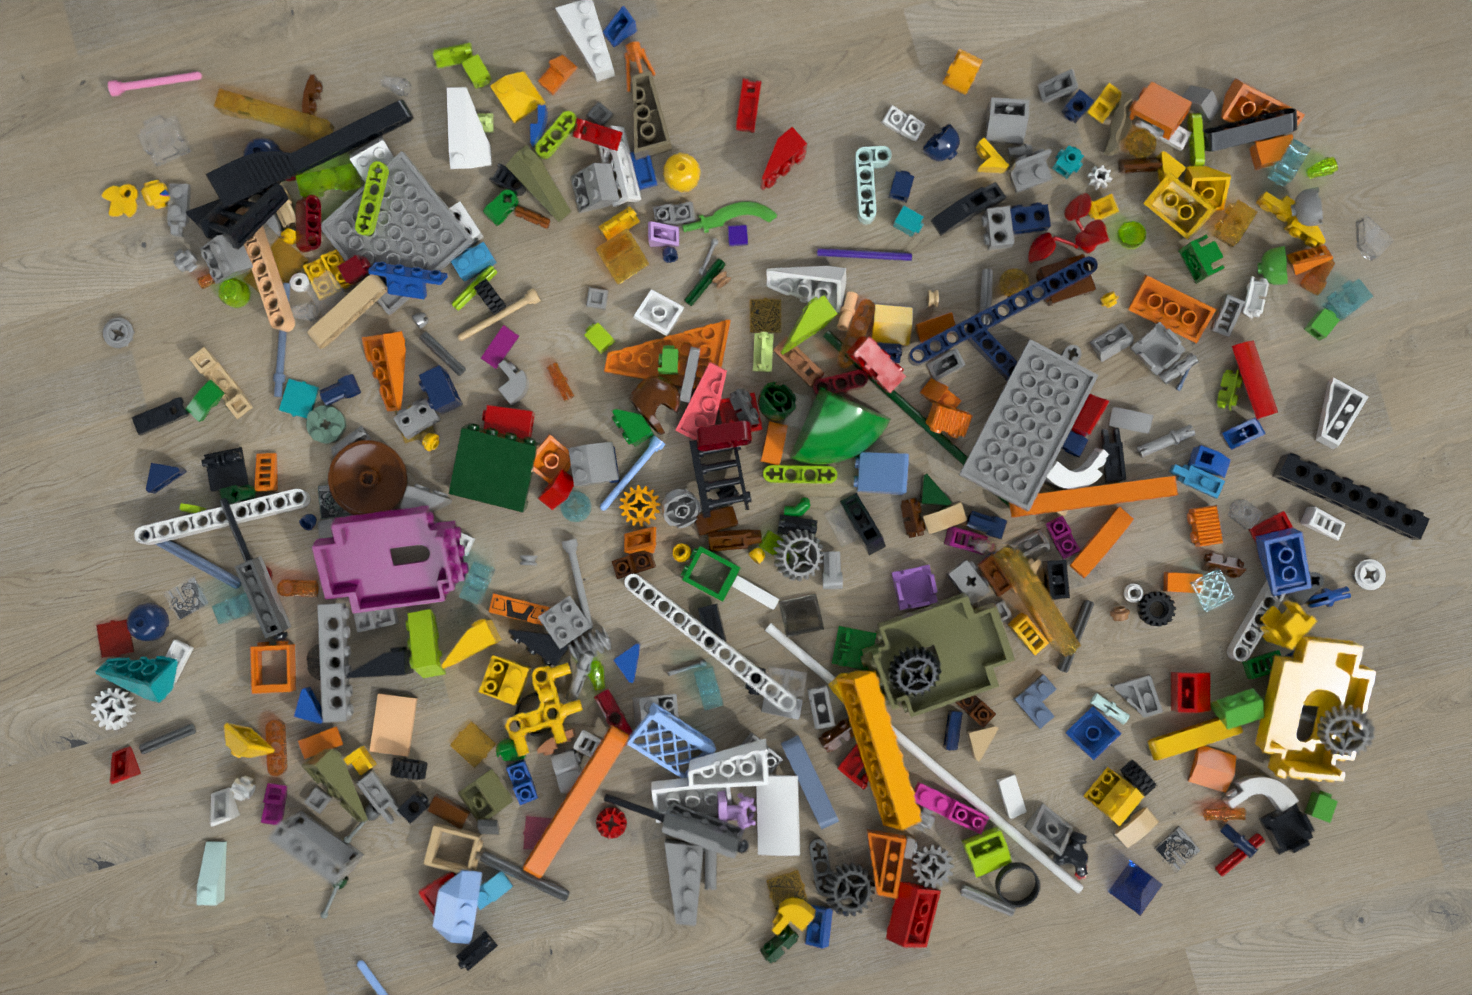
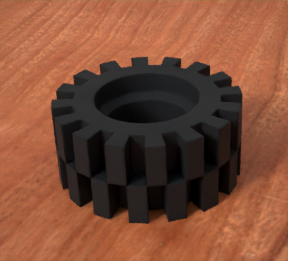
(490, 296)
(1167, 613)
(408, 768)
(1138, 777)

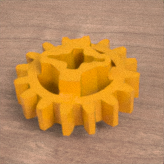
(639, 497)

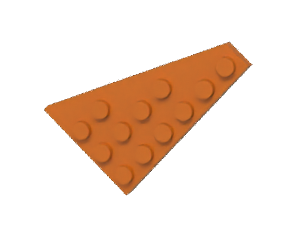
(643, 359)

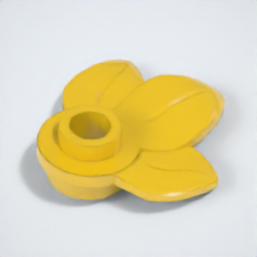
(120, 202)

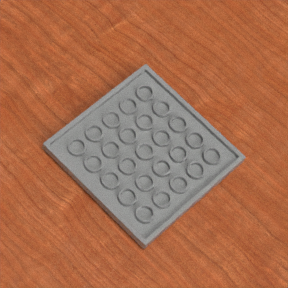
(410, 229)

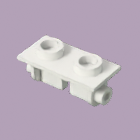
(1253, 305)

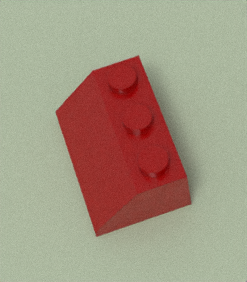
(913, 915)

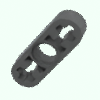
(818, 882)

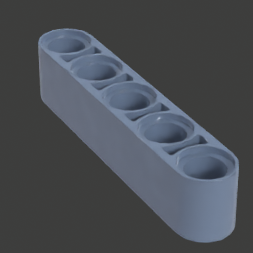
(810, 782)

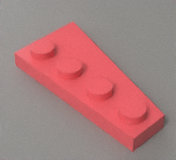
(704, 403)

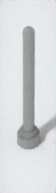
(571, 547)

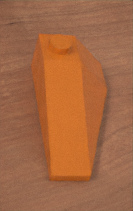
(1247, 101)
(388, 360)

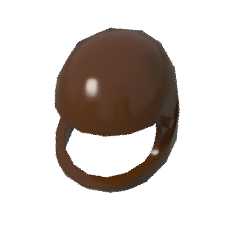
(651, 394)

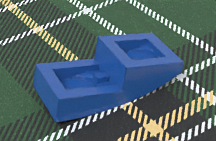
(538, 130)

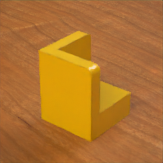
(360, 760)

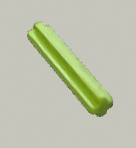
(463, 298)

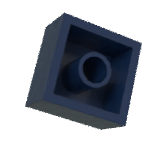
(440, 390)

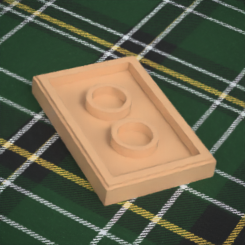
(393, 724)

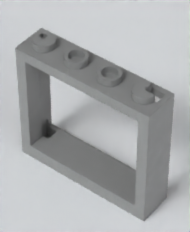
(316, 847)

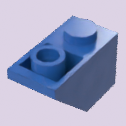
(1209, 461)

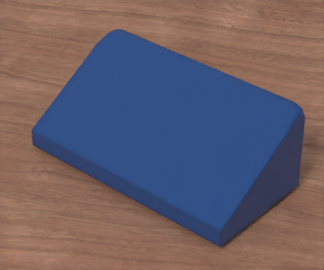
(820, 927)

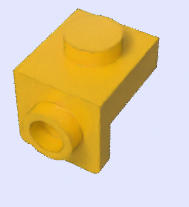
(1103, 207)

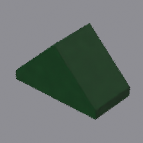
(931, 493)

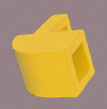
(794, 911)

